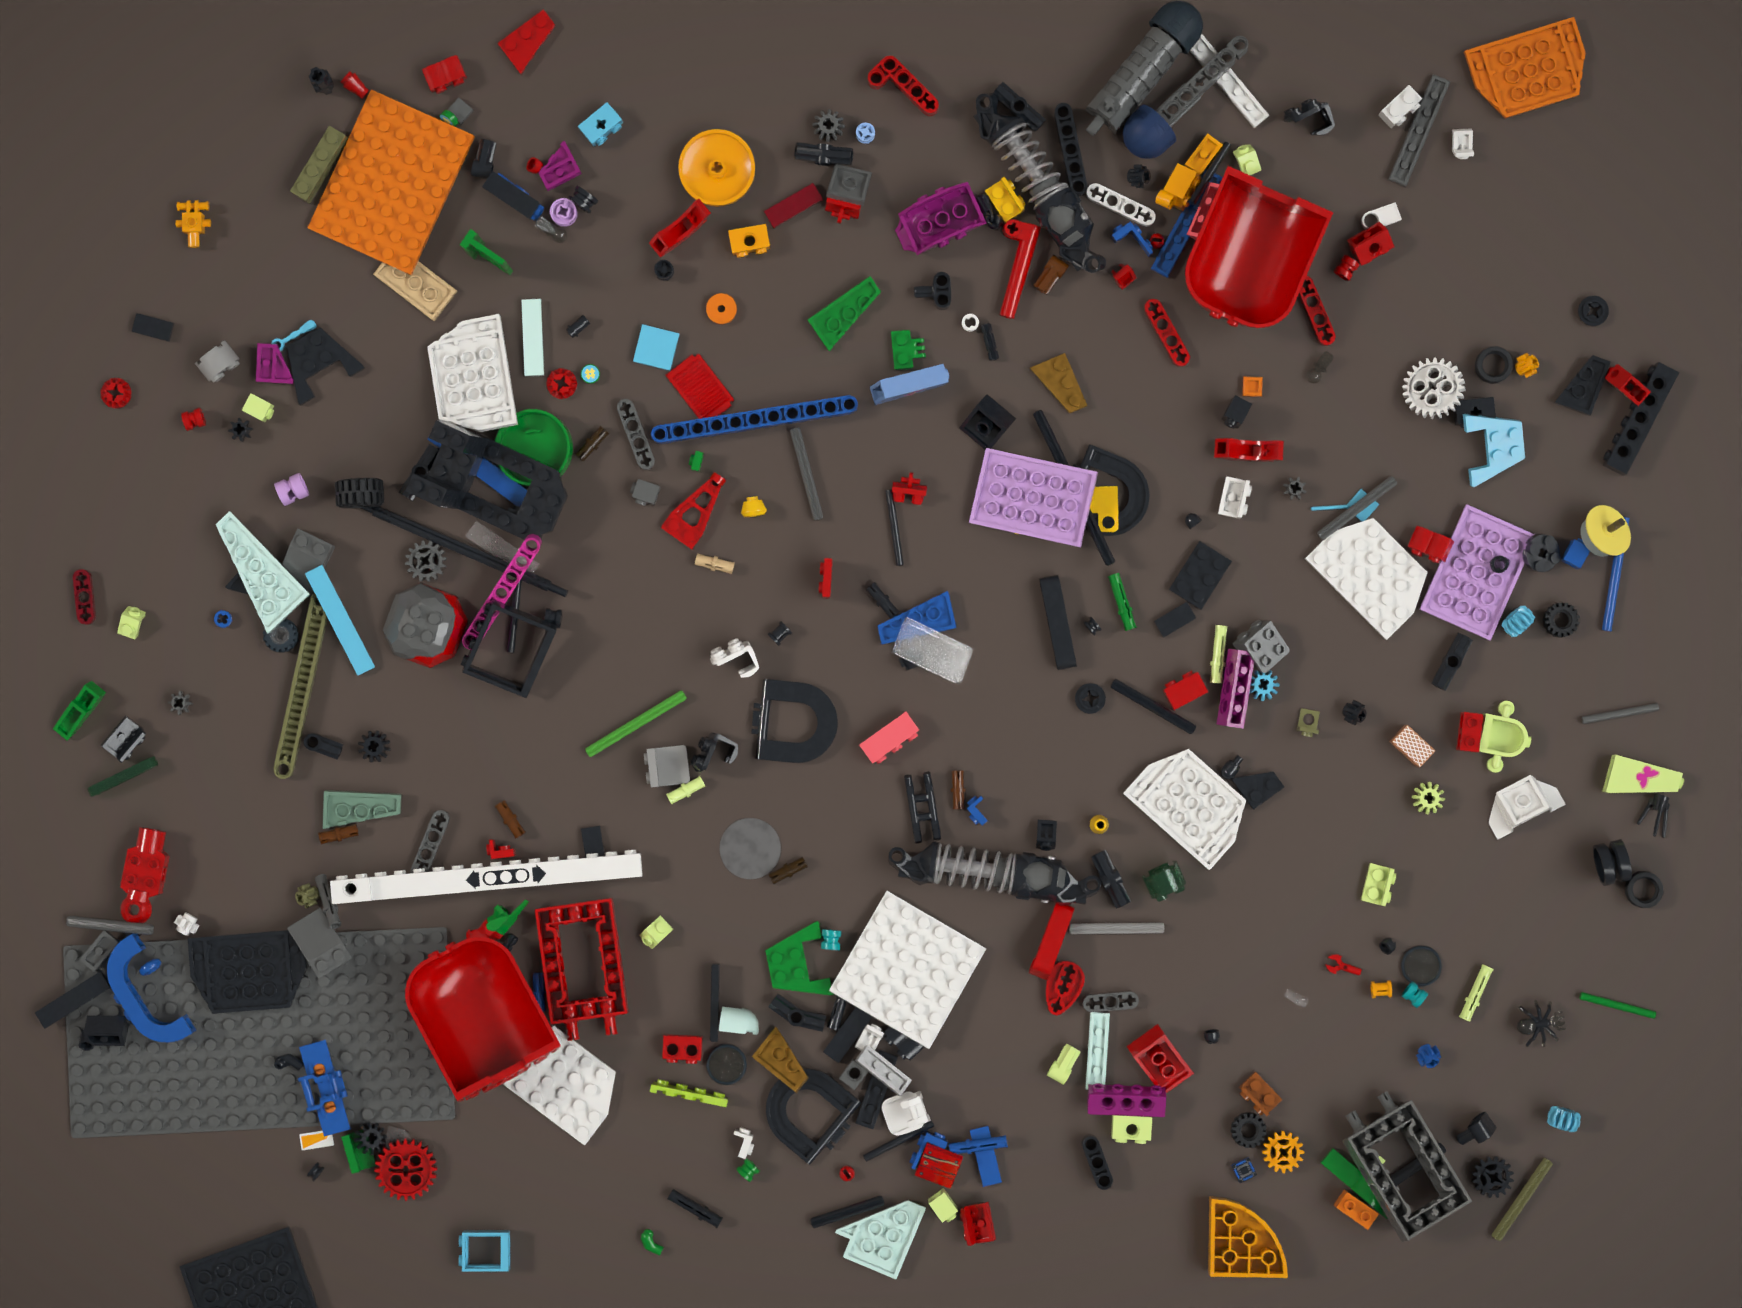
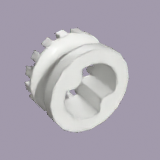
(972, 328)

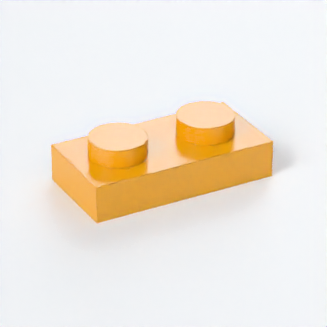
(1203, 154)

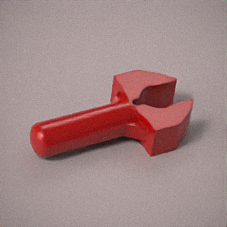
(1342, 966)

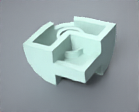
(738, 1021)

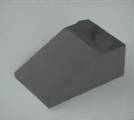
(306, 554)
(319, 943)

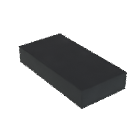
(152, 327)
(1175, 619)
(592, 840)

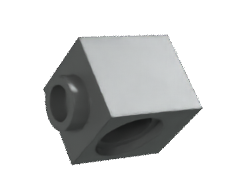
(850, 1081)

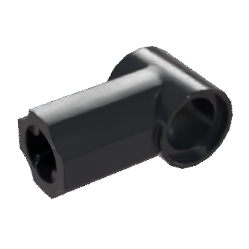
(483, 164)
(325, 746)

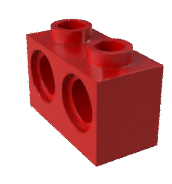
(1469, 732)
(682, 1043)

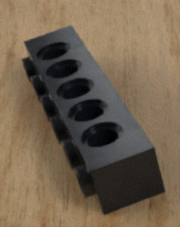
(1623, 464)

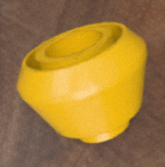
(753, 507)

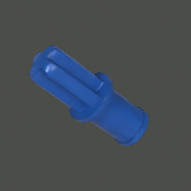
(539, 989)

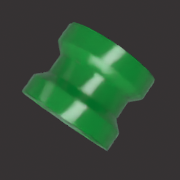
(748, 1170)

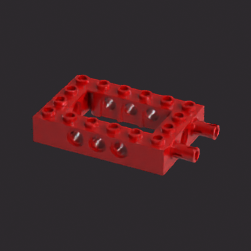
(559, 1006)

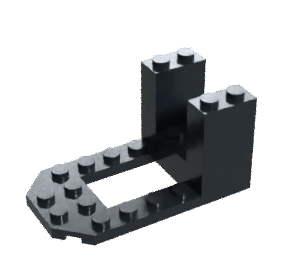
(457, 467)

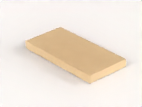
(421, 289)

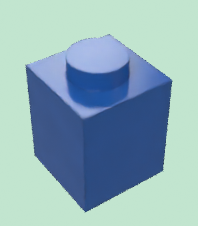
(1575, 554)

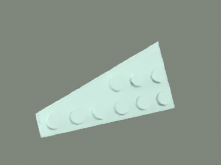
(264, 577)

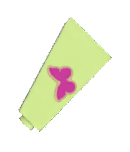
(1635, 776)

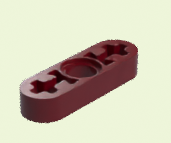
(87, 582)

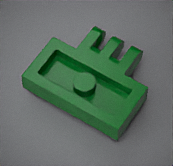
(905, 349)

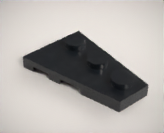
(1585, 386)

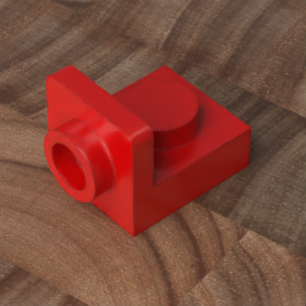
(503, 852)

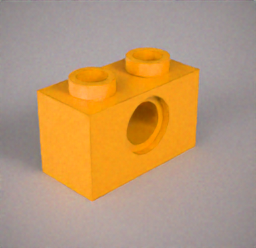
(738, 236)

